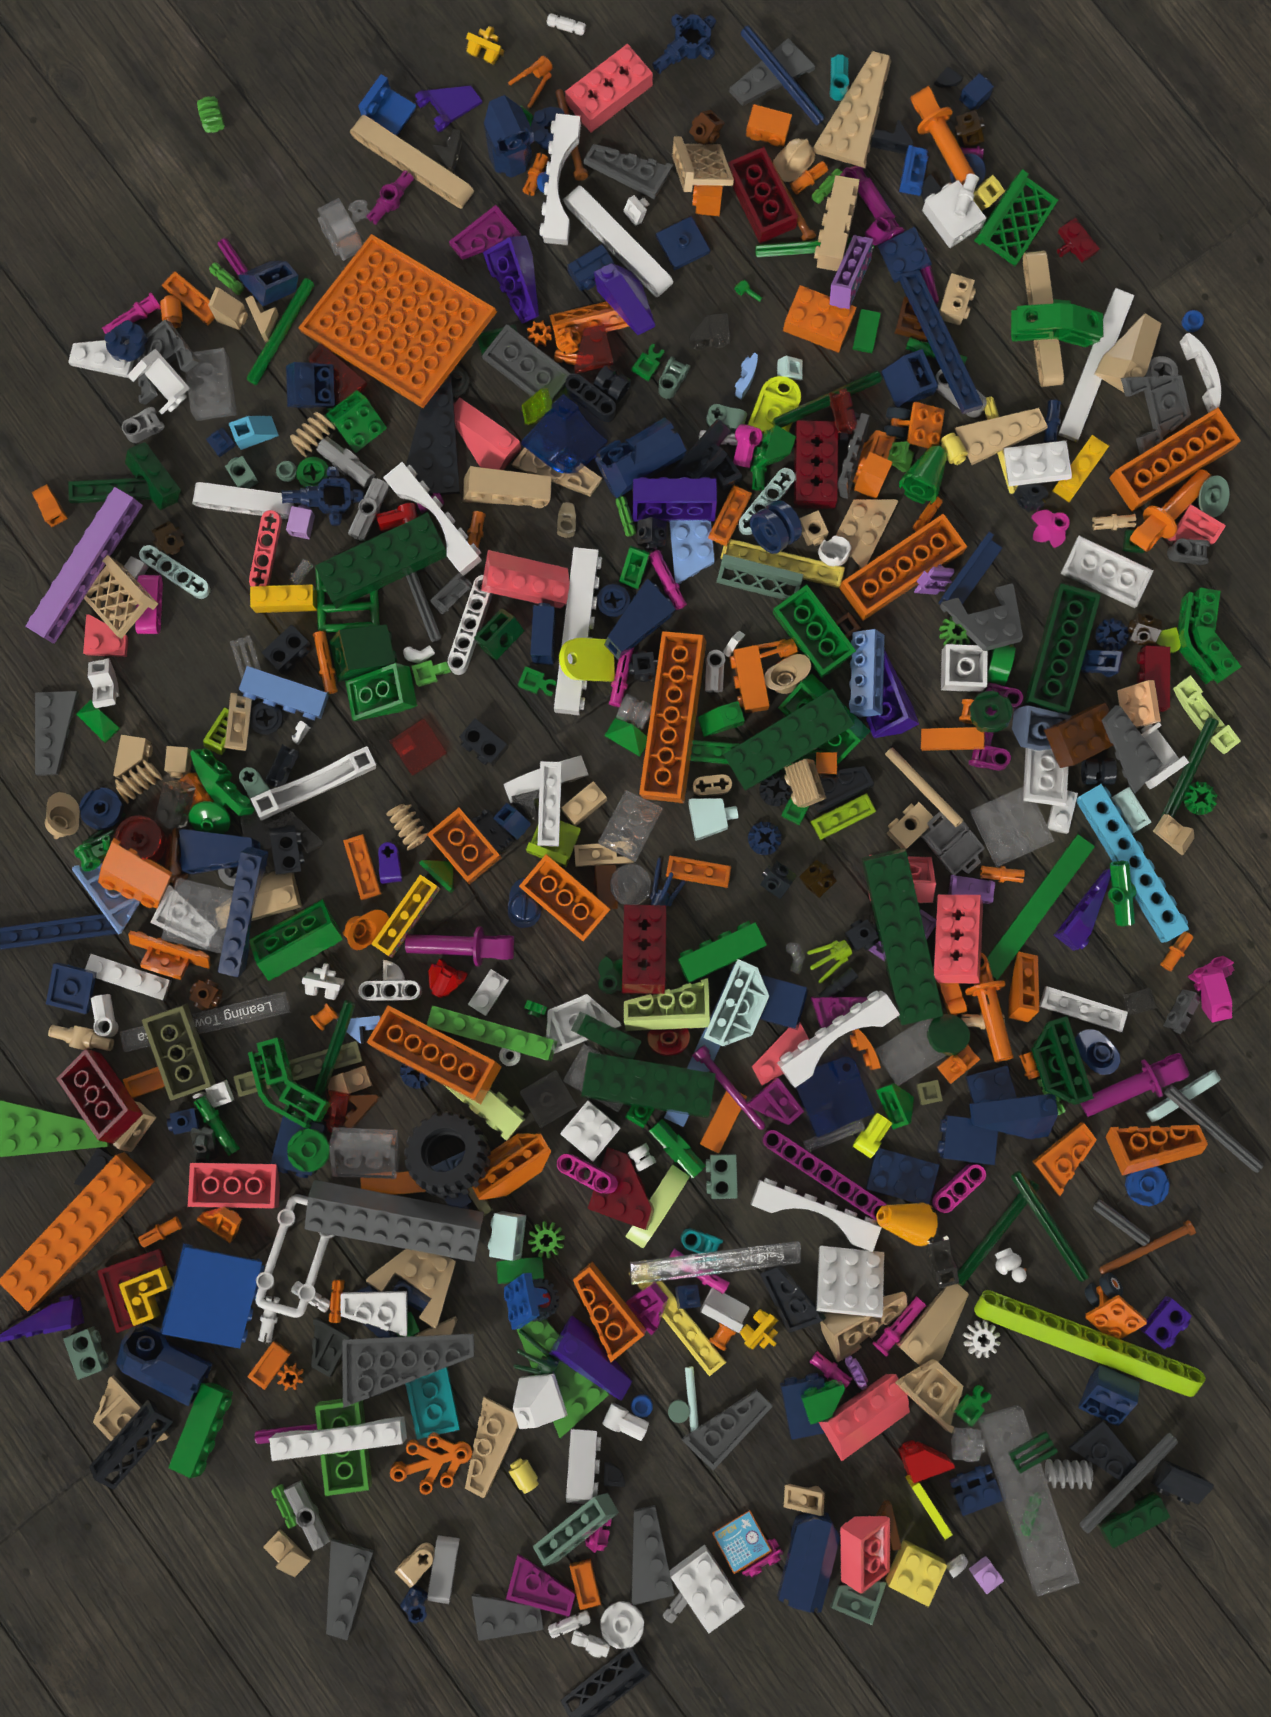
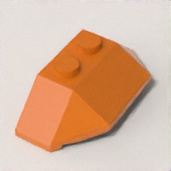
(513, 1165)

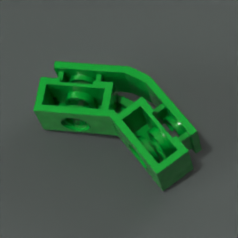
(1057, 321)
(1211, 657)
(280, 1078)

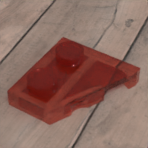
(593, 350)

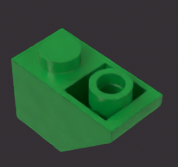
(775, 446)
(823, 1401)

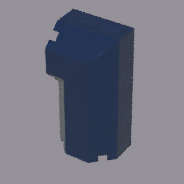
(508, 136)
(640, 456)
(162, 1364)
(809, 1562)

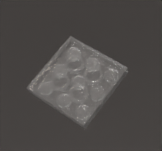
(1011, 827)
(198, 915)

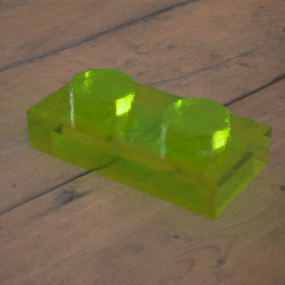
(536, 406)

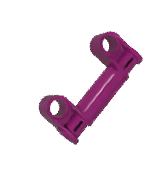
(885, 225)
(987, 755)

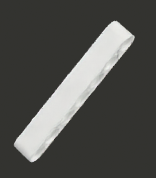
(618, 241)

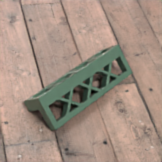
(758, 570)

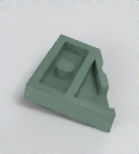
(858, 1605)

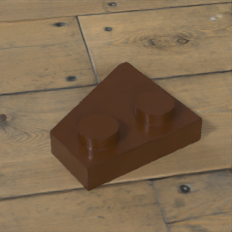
(908, 323)

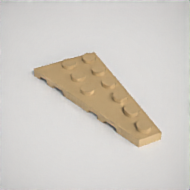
(854, 121)

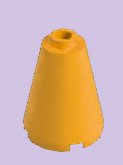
(909, 1221)

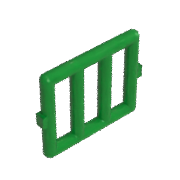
(323, 608)

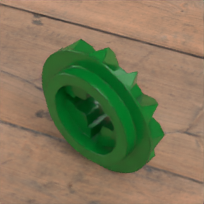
(305, 468)
(1190, 797)

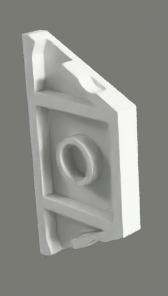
(562, 1018)

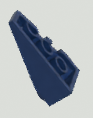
(1019, 1116)

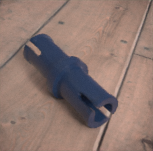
(1052, 421)

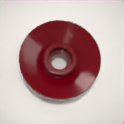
(658, 1041)

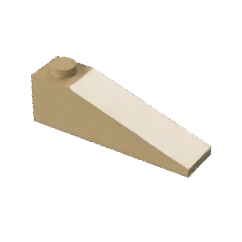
(1131, 353)
(847, 1331)

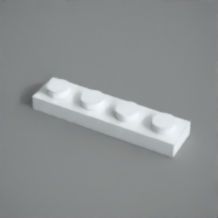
(549, 803)
(129, 977)
(1083, 1009)

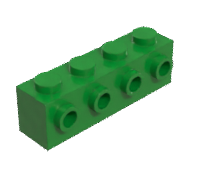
(201, 1430)

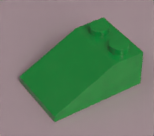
(381, 692)

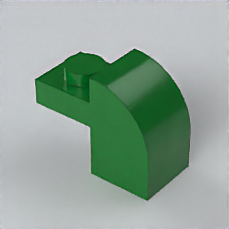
(1000, 664)

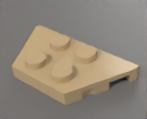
(864, 527)
(933, 1391)
(117, 1409)

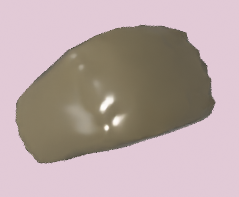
(566, 520)

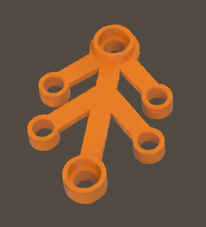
(434, 1461)

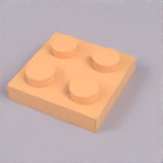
(1140, 703)

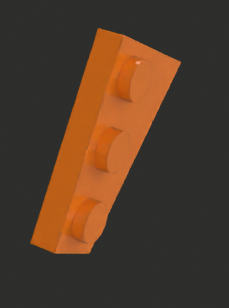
(1064, 1156)

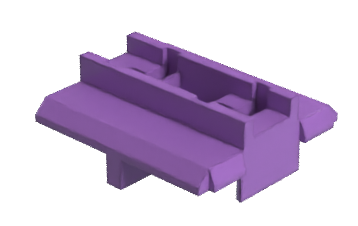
(934, 580)

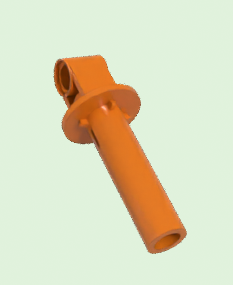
(935, 122)
(1161, 521)
(992, 1012)

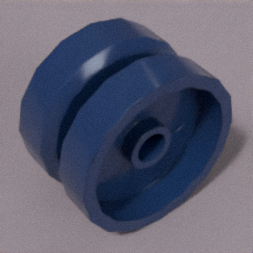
(776, 526)

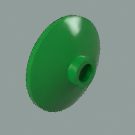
(209, 817)

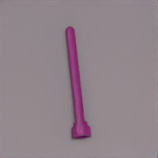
(703, 1056)

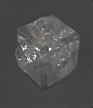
(967, 1444)

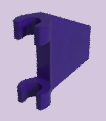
(449, 102)

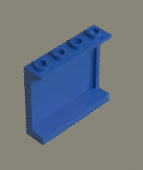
(212, 1297)

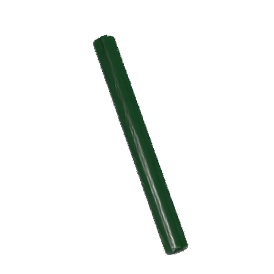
(824, 401)
(1190, 769)
(334, 1048)
(1050, 1226)
(993, 1236)

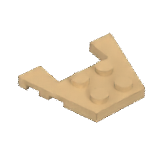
(425, 1272)

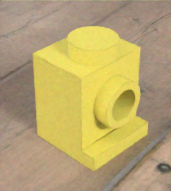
(987, 193)

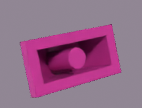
(1215, 996)

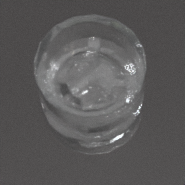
(634, 711)

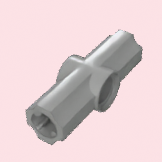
(345, 461)
(363, 521)
(314, 1528)

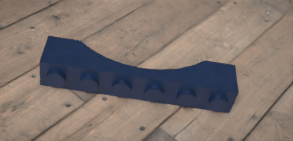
(246, 887)

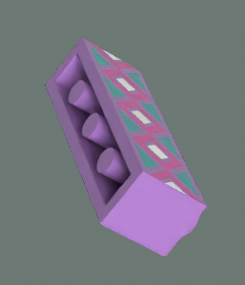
(851, 272)

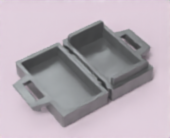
(953, 844)

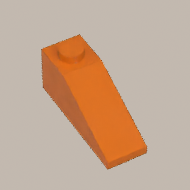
(1024, 988)

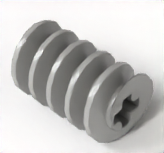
(1069, 1473)

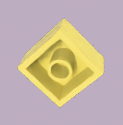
(916, 1572)

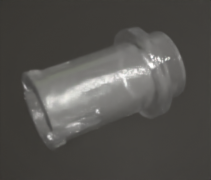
(301, 572)

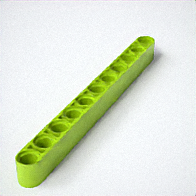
(1089, 1343)

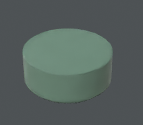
(678, 1411)

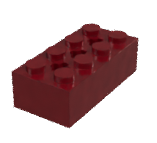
(762, 195)
(806, 474)
(653, 958)
(99, 1096)

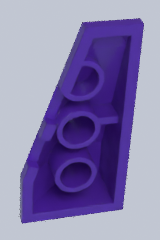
(897, 709)

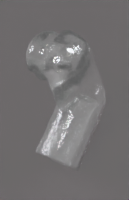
(798, 956)

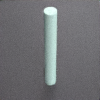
(691, 1394)

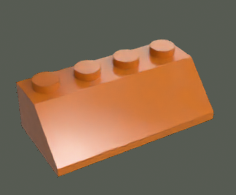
(564, 897)

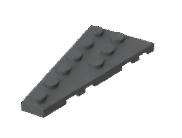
(388, 1362)

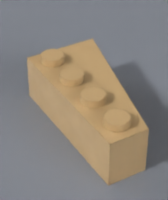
(837, 223)

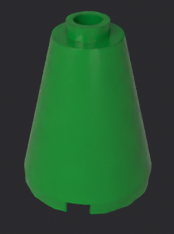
(925, 476)

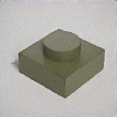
(929, 1092)

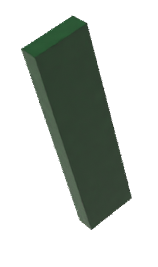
(98, 490)

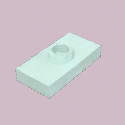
(1131, 809)

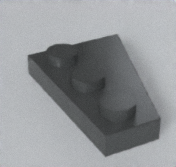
(504, 1618)

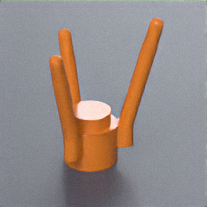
(540, 69)
(784, 648)

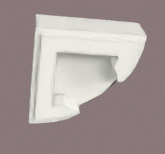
(733, 643)
(302, 730)
(392, 972)
(957, 1565)

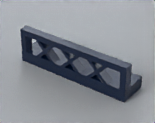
(973, 570)

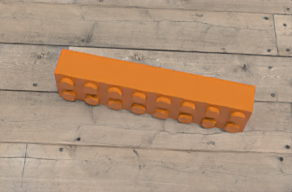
(673, 717)
(75, 1231)

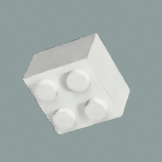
(963, 668)
(590, 1130)

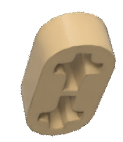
(710, 791)

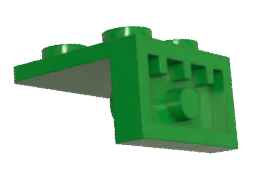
(356, 421)

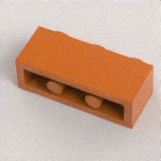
(871, 475)
(749, 679)

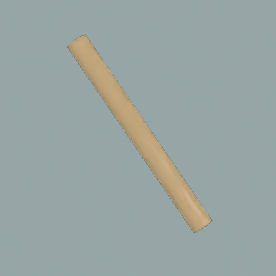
(924, 787)

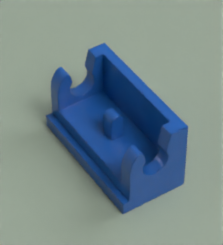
(913, 171)

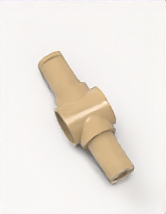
(81, 1037)

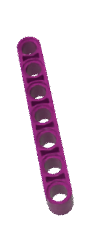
(815, 1171)

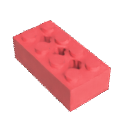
(609, 88)
(969, 944)

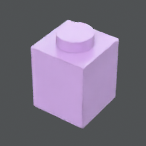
(300, 522)
(986, 1575)

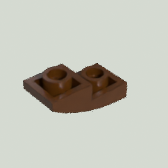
(602, 880)

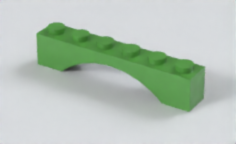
(492, 1033)

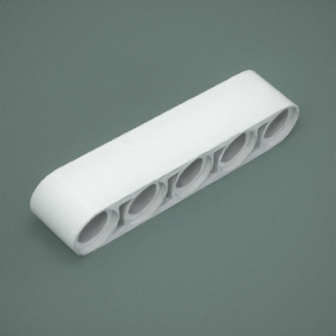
(239, 500)
(464, 633)

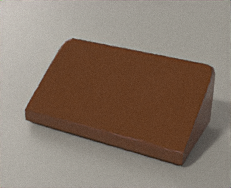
(173, 853)

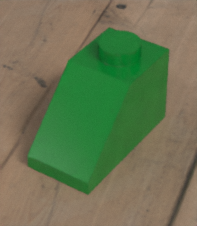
(721, 719)

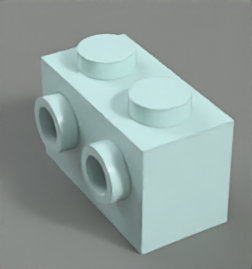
(507, 1235)

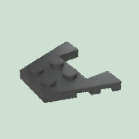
(171, 347)
(1165, 402)
(992, 626)

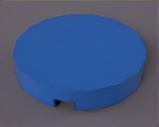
(1147, 1186)

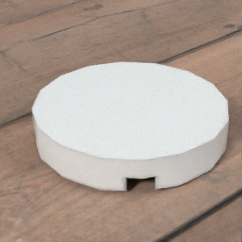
(622, 1625)

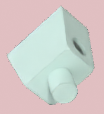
(710, 816)

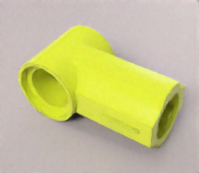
(869, 1140)

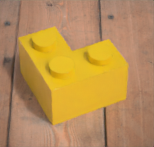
(140, 1292)

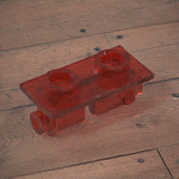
(844, 420)
(338, 1108)

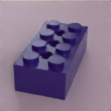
(674, 499)

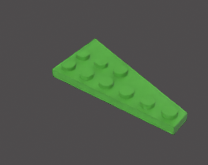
(36, 1131)
(577, 1392)

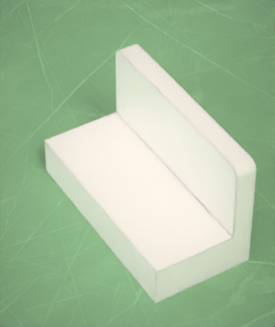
(725, 1309)

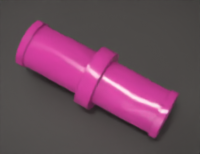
(830, 1369)

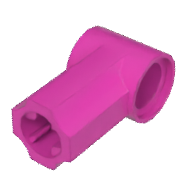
(747, 439)

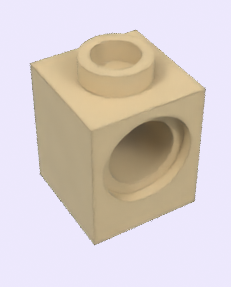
(813, 520)
(178, 761)

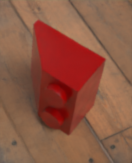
(923, 1461)

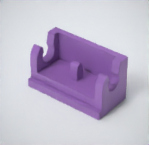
(971, 886)

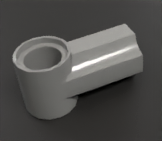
(714, 673)

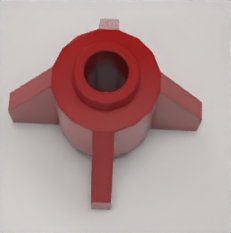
(444, 978)

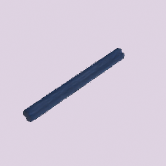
(782, 75)

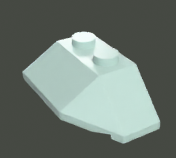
(738, 1006)

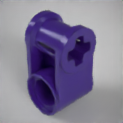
(389, 868)

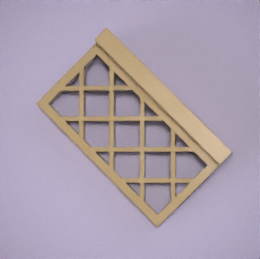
(687, 166)
(127, 585)

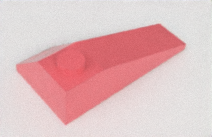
(487, 440)

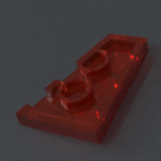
(345, 379)

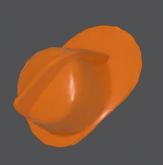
(364, 929)

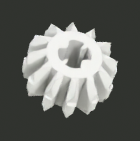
(975, 1345)

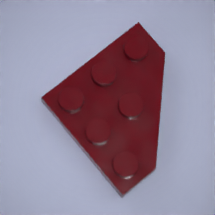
(629, 1200)
(116, 1274)

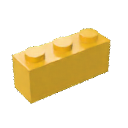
(1081, 468)
(283, 598)

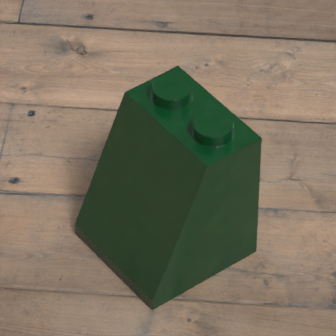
(361, 651)

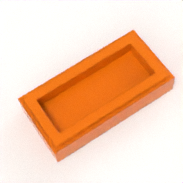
(144, 1082)
(269, 1365)
(585, 1584)

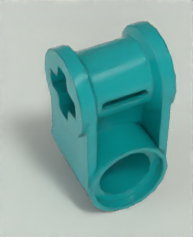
(702, 1243)

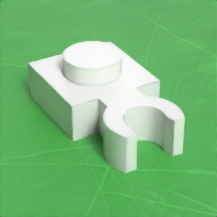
(217, 1094)
(596, 1646)

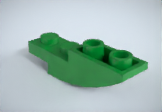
(216, 782)

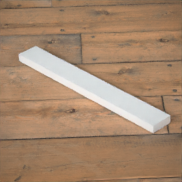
(1089, 382)

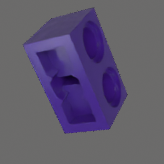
(1161, 1318)

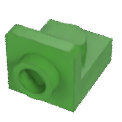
(901, 455)

